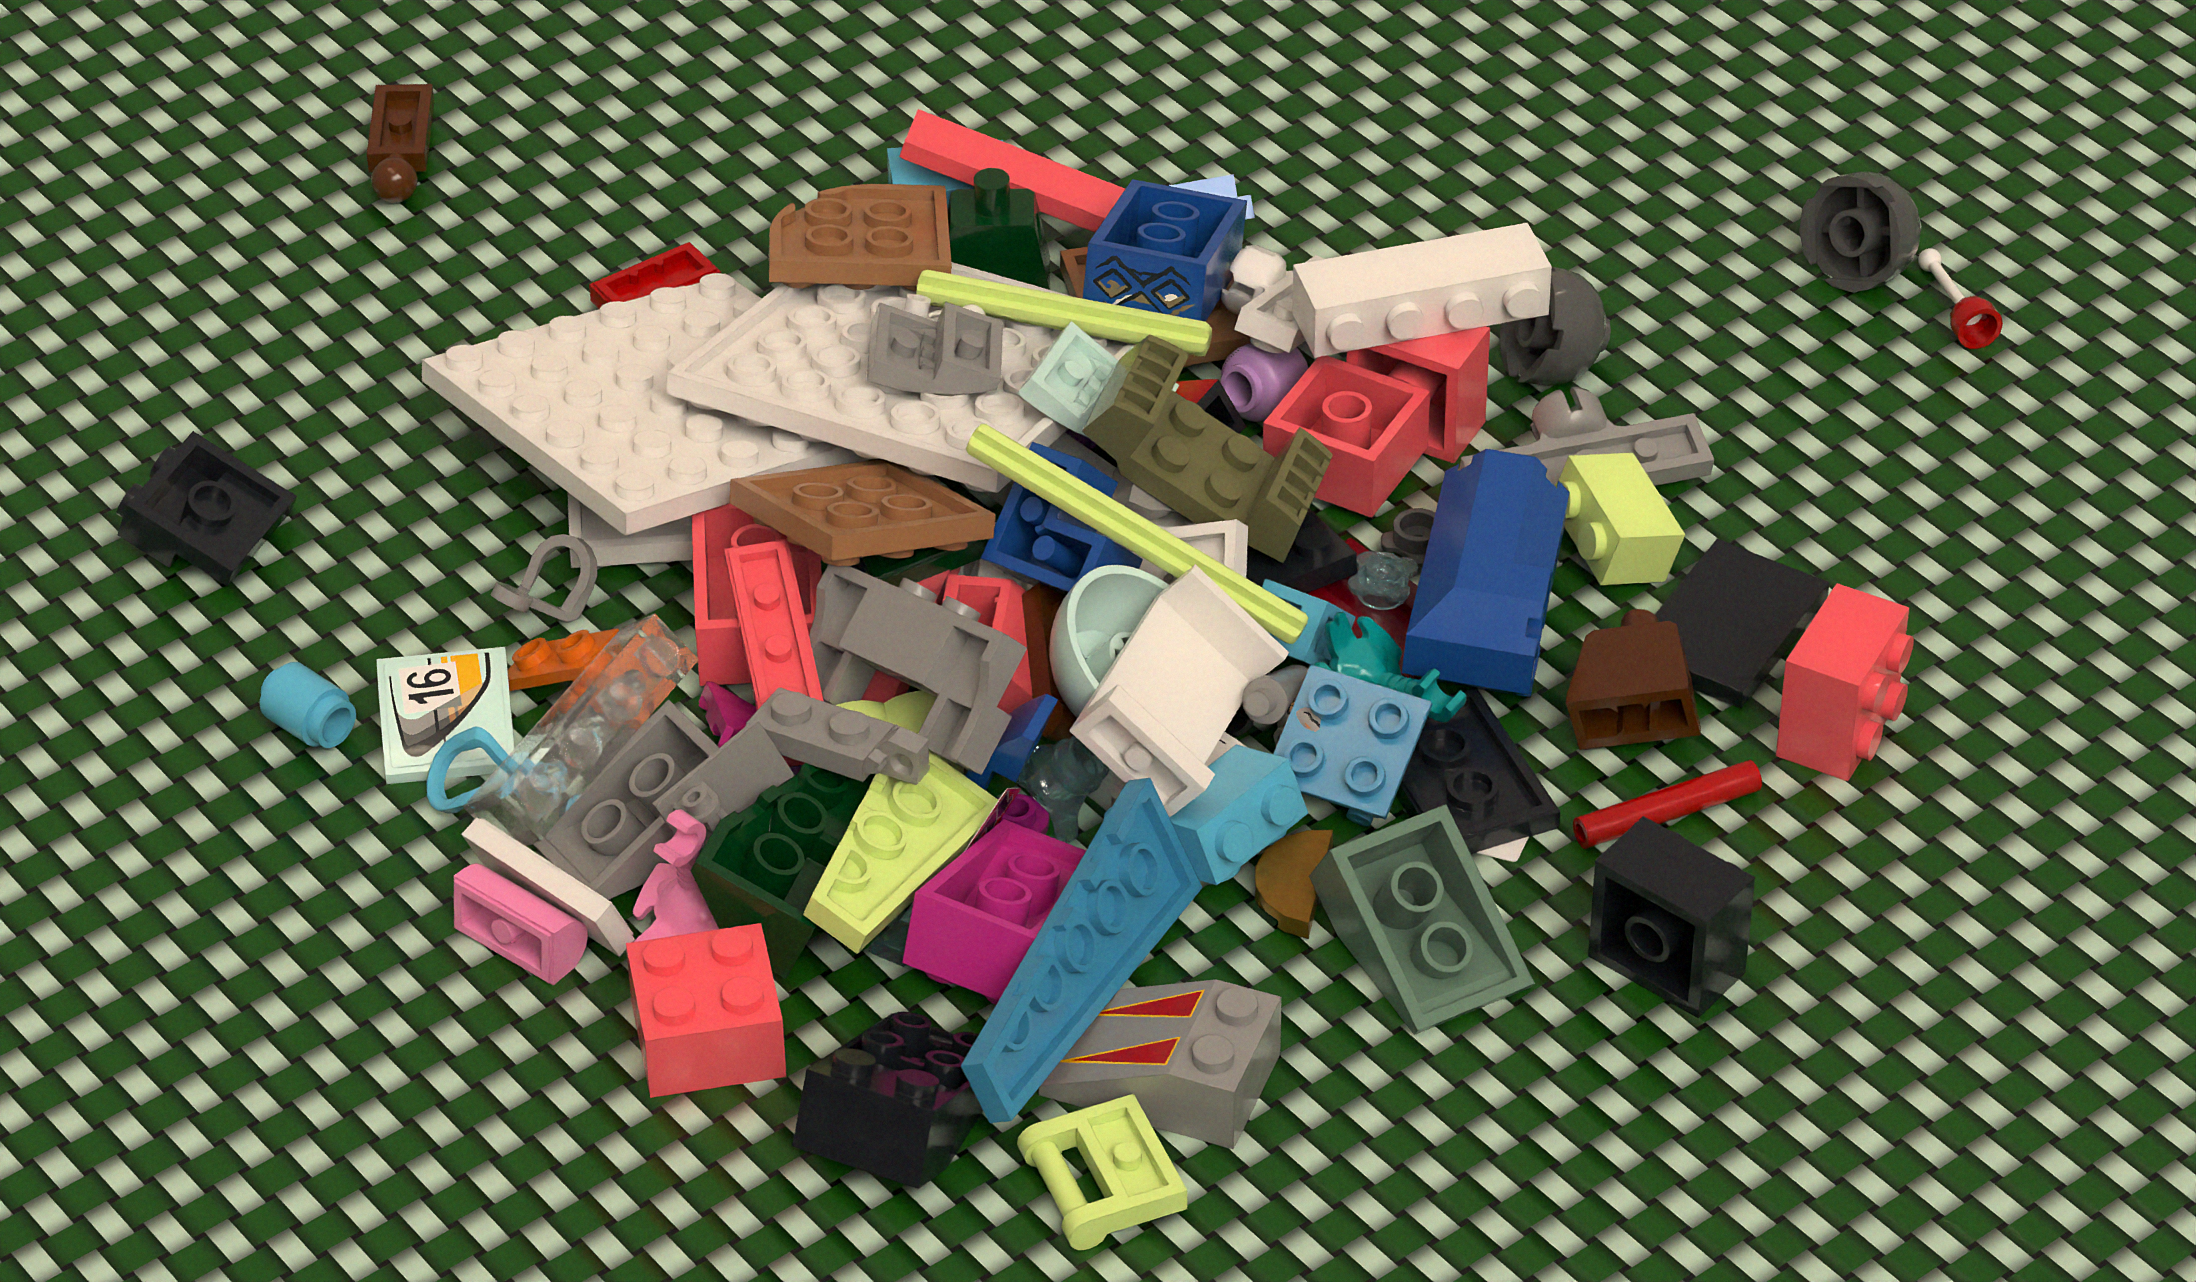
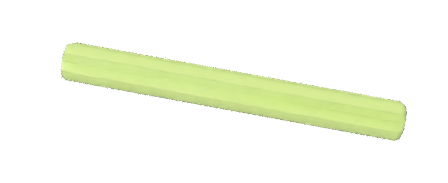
(1059, 310)

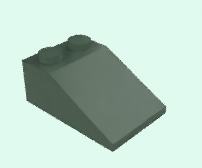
(1421, 920)

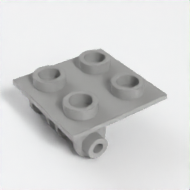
(727, 779)

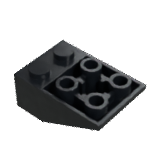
(891, 1100)

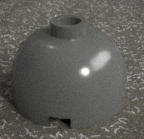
(1860, 230)
(1561, 344)

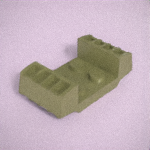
(1198, 461)

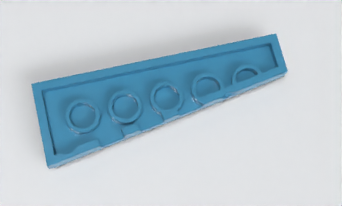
(1094, 938)

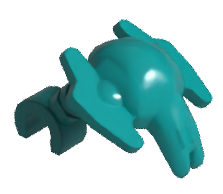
(1376, 661)

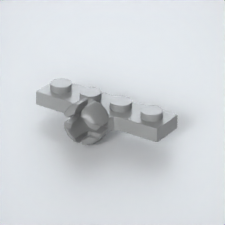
(1665, 448)

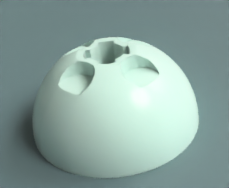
(1095, 626)

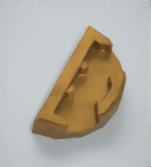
(1284, 879)

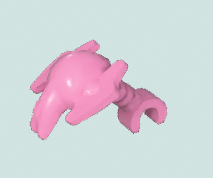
(672, 888)

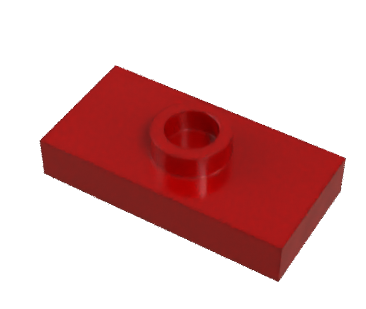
(669, 269)

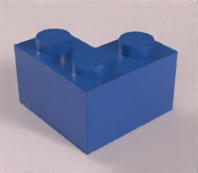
(1047, 544)

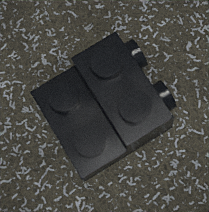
(203, 509)

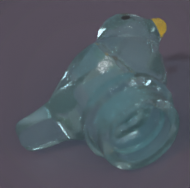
(1060, 780)

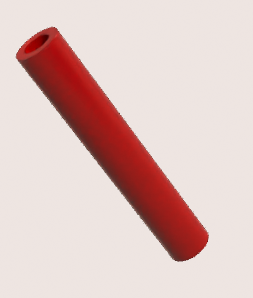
(1668, 803)

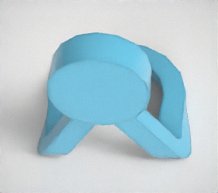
(466, 740)

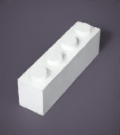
(1421, 289)

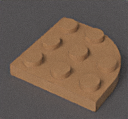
(862, 237)

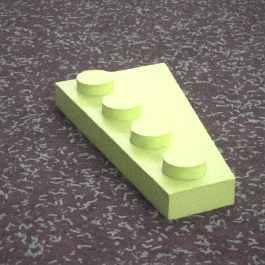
(894, 848)

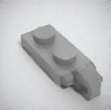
(842, 738)

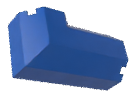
(1488, 574)

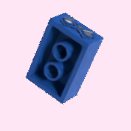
(1165, 250)

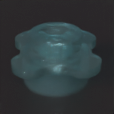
(1382, 579)

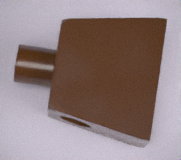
(1632, 685)

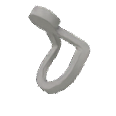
(577, 598)

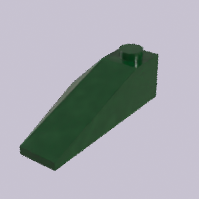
(773, 856)

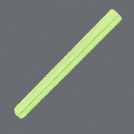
(1130, 528)

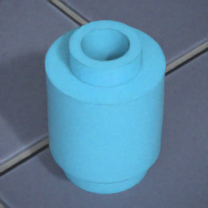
(307, 705)

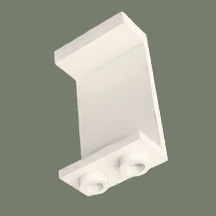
(1176, 688)

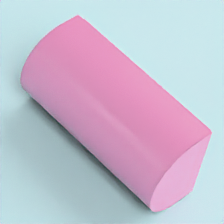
(517, 923)

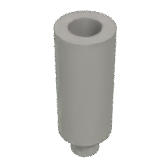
(1271, 695)

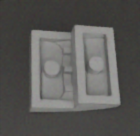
(933, 357)

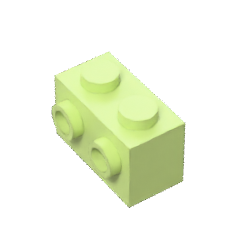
(1619, 519)

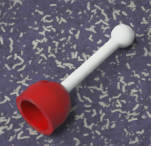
(1973, 317)

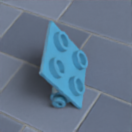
(1360, 744)

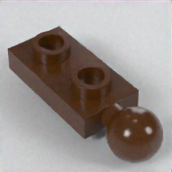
(399, 138)

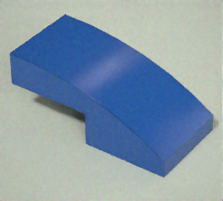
(1017, 741)

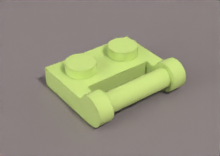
(1122, 1157)

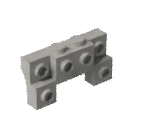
(933, 647)

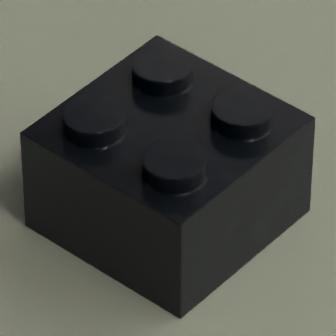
(1671, 916)

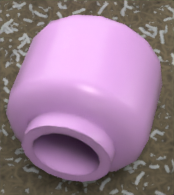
(1260, 379)

